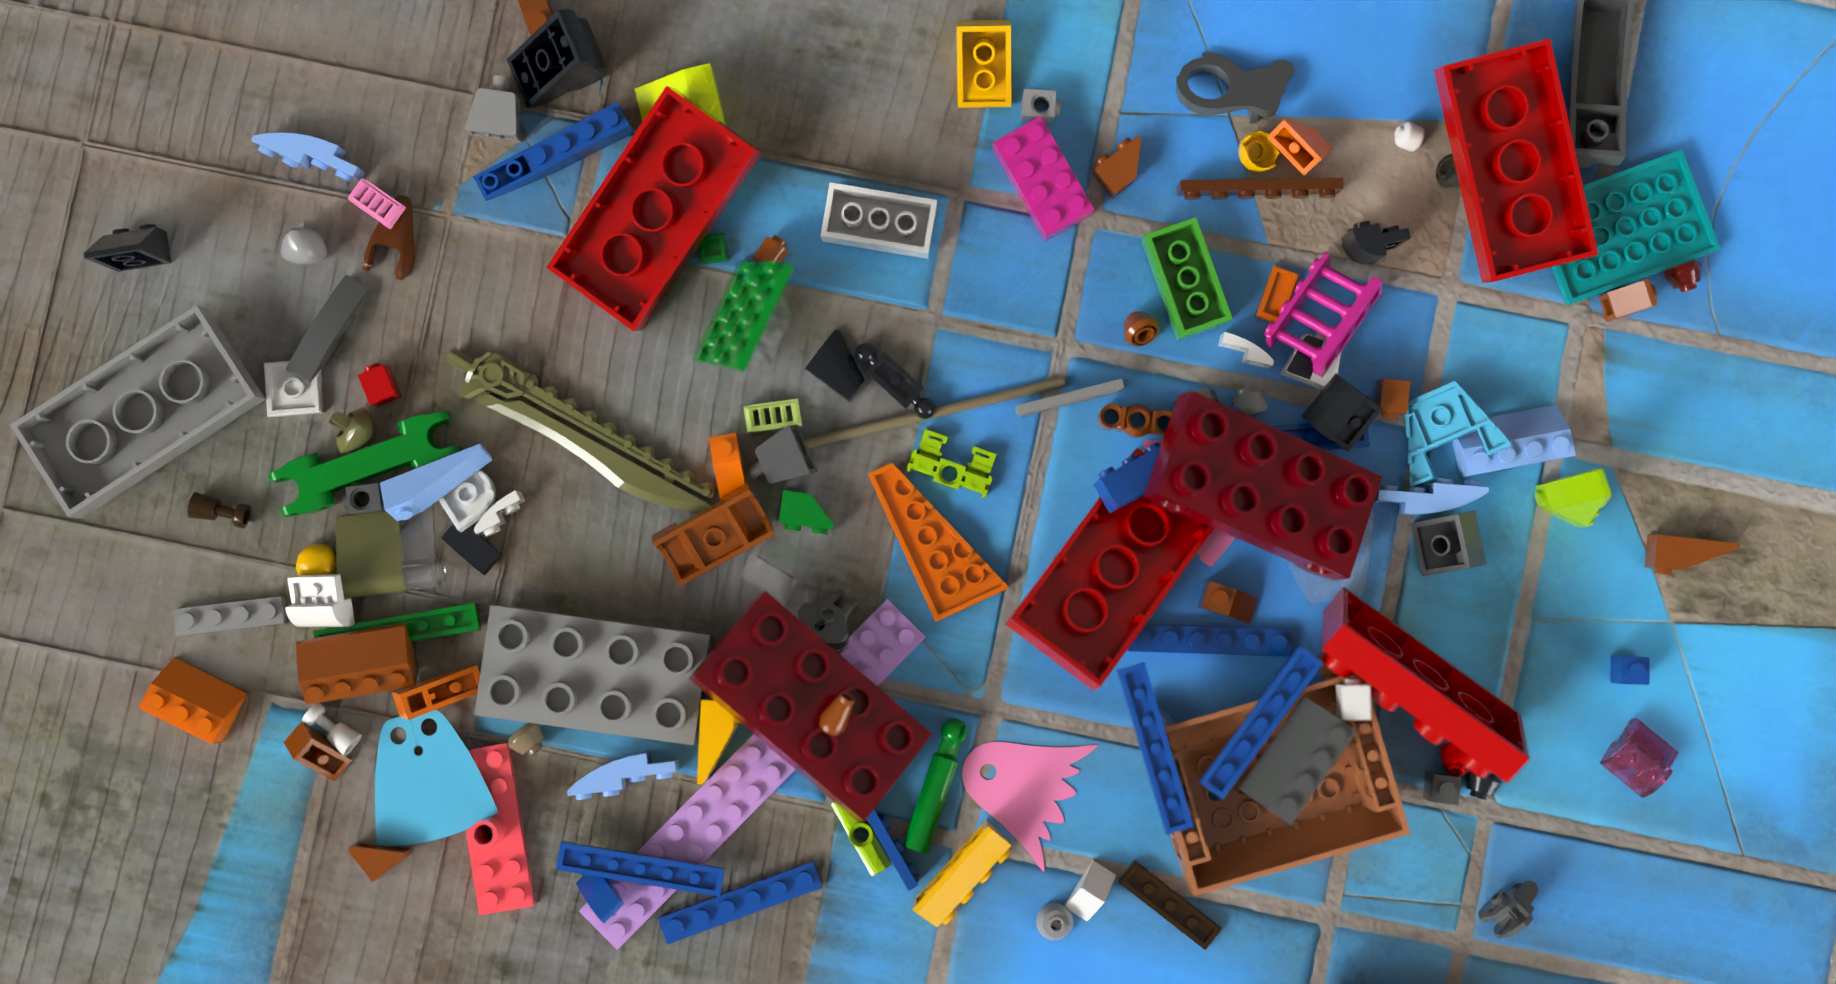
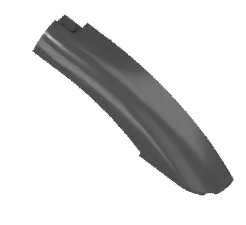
(1599, 80)

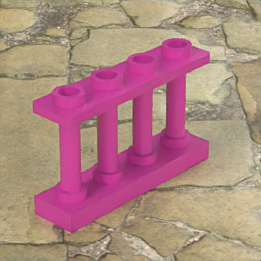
(1337, 335)

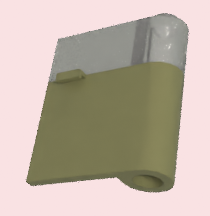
(387, 555)

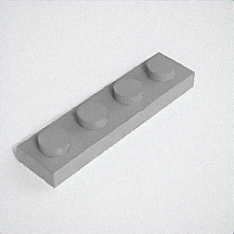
(229, 616)

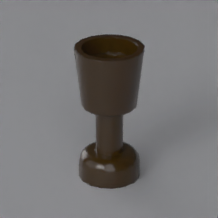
(209, 508)

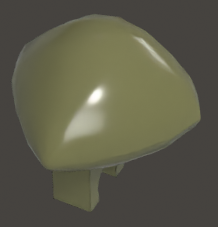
(355, 429)

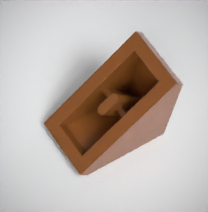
(377, 859)

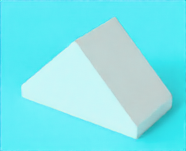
(1091, 891)

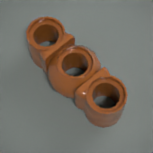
(1124, 423)

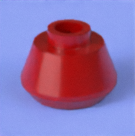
(1450, 759)

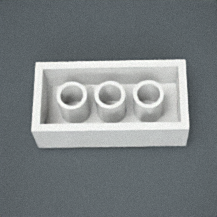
(878, 220)

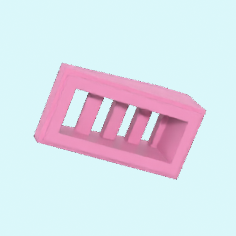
(376, 203)

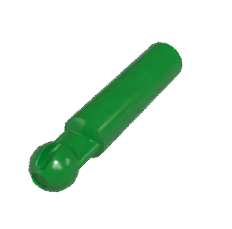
(936, 787)

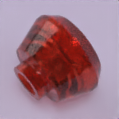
(1684, 275)

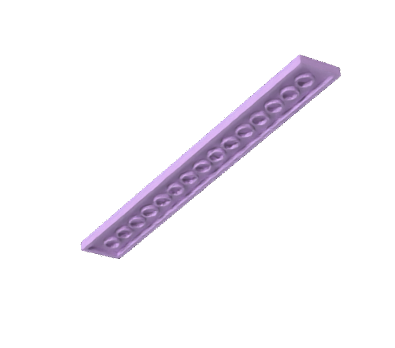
(745, 782)

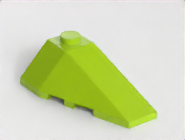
(1575, 497)

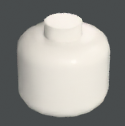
(1409, 136)

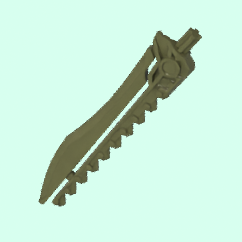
(511, 381)

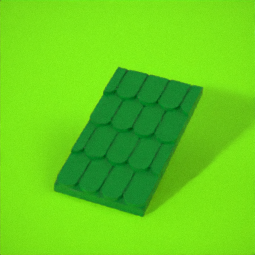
(748, 318)

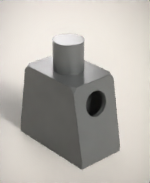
(783, 457)

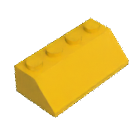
(961, 874)

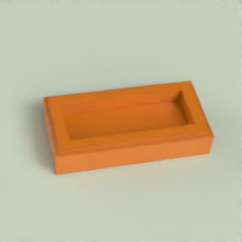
(1276, 292)

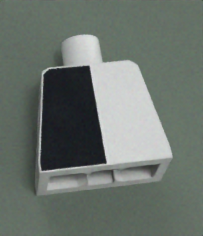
(1300, 367)

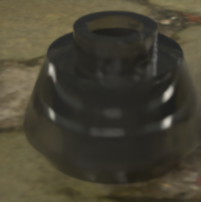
(1446, 173)

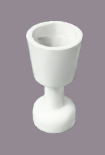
(339, 735)

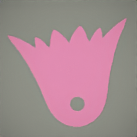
(1024, 787)

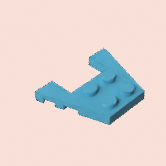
(1442, 418)

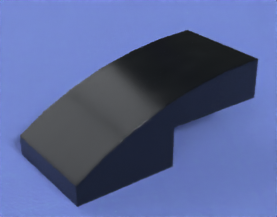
(472, 548)

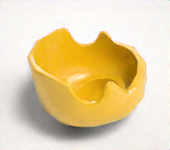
(1257, 152)
(316, 559)

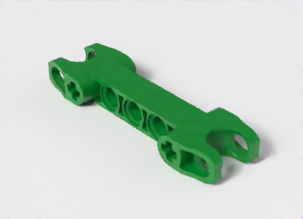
(320, 480)

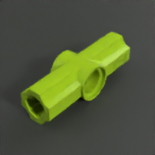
(870, 849)

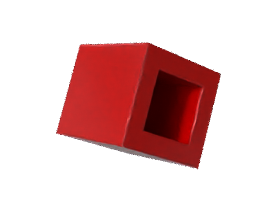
(379, 385)

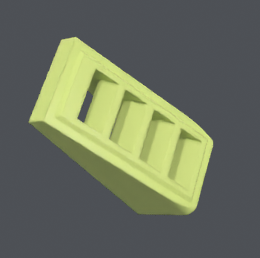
(763, 427)

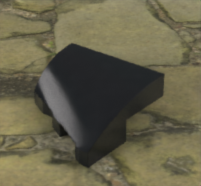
(836, 367)

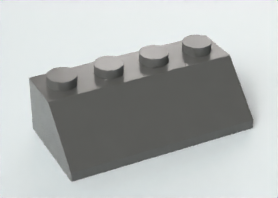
(1297, 760)

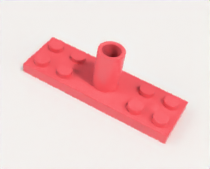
(499, 861)

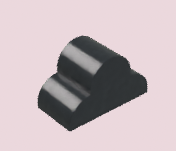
(557, 59)

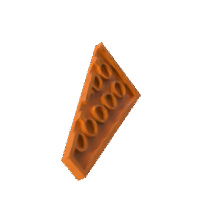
(939, 557)

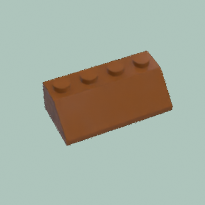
(356, 663)

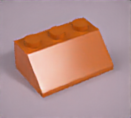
(193, 701)

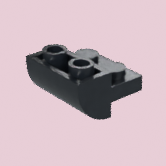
(1368, 244)
(1342, 412)

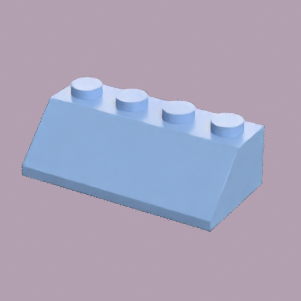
(1535, 435)

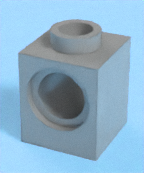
(1031, 96)

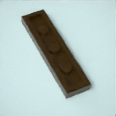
(1169, 904)

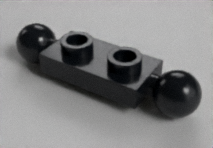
(895, 380)

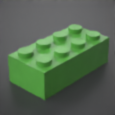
(1186, 279)

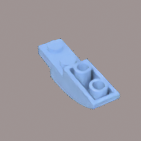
(307, 150)
(1439, 496)
(613, 775)

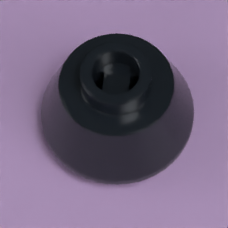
(1482, 787)

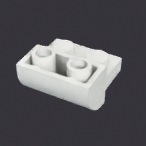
(319, 601)

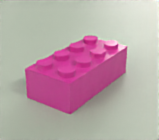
(1042, 178)

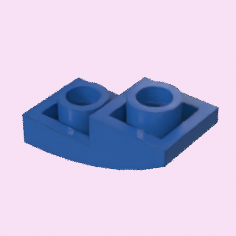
(600, 896)

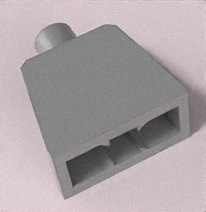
(495, 112)

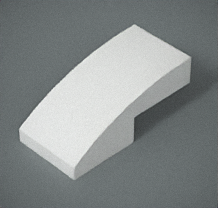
(1252, 353)

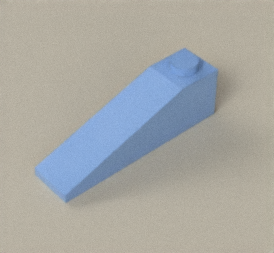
(425, 485)

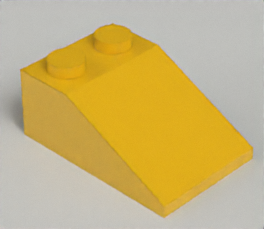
(984, 63)
(715, 733)

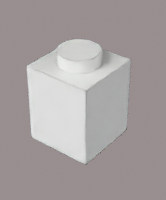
(1353, 700)

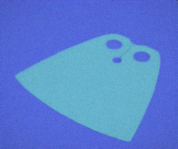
(426, 793)

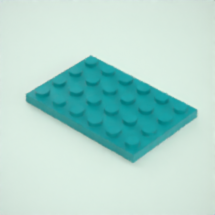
(1641, 226)

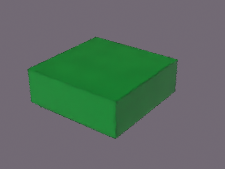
(713, 249)

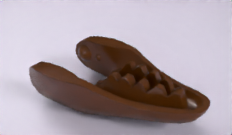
(398, 237)

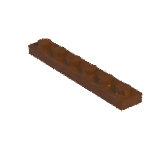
(1248, 188)

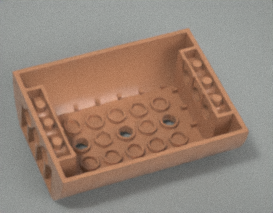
(1243, 839)

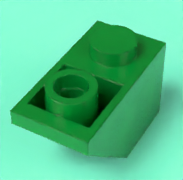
(803, 510)

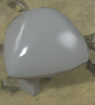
(303, 246)

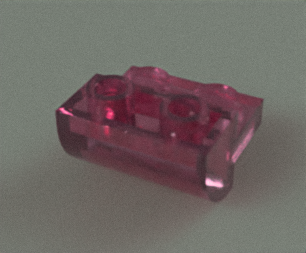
(1640, 758)

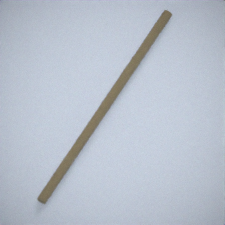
(942, 410)

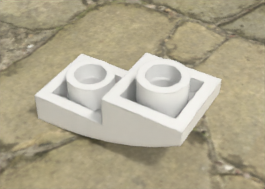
(493, 518)

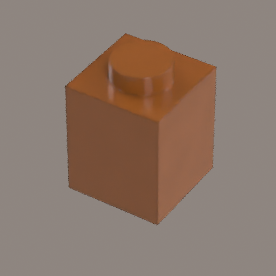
(1392, 397)

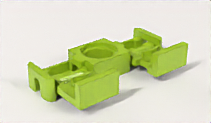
(928, 463)

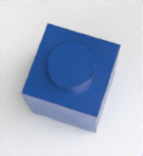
(1630, 670)

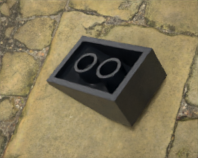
(131, 249)

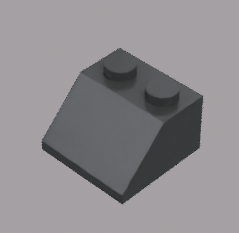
(1448, 543)

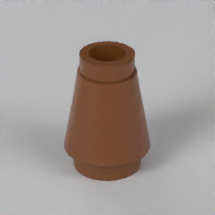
(837, 714)

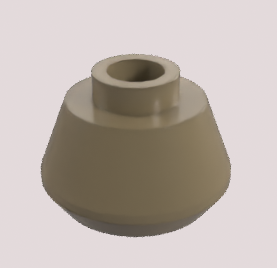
(527, 739)

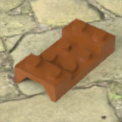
(714, 535)

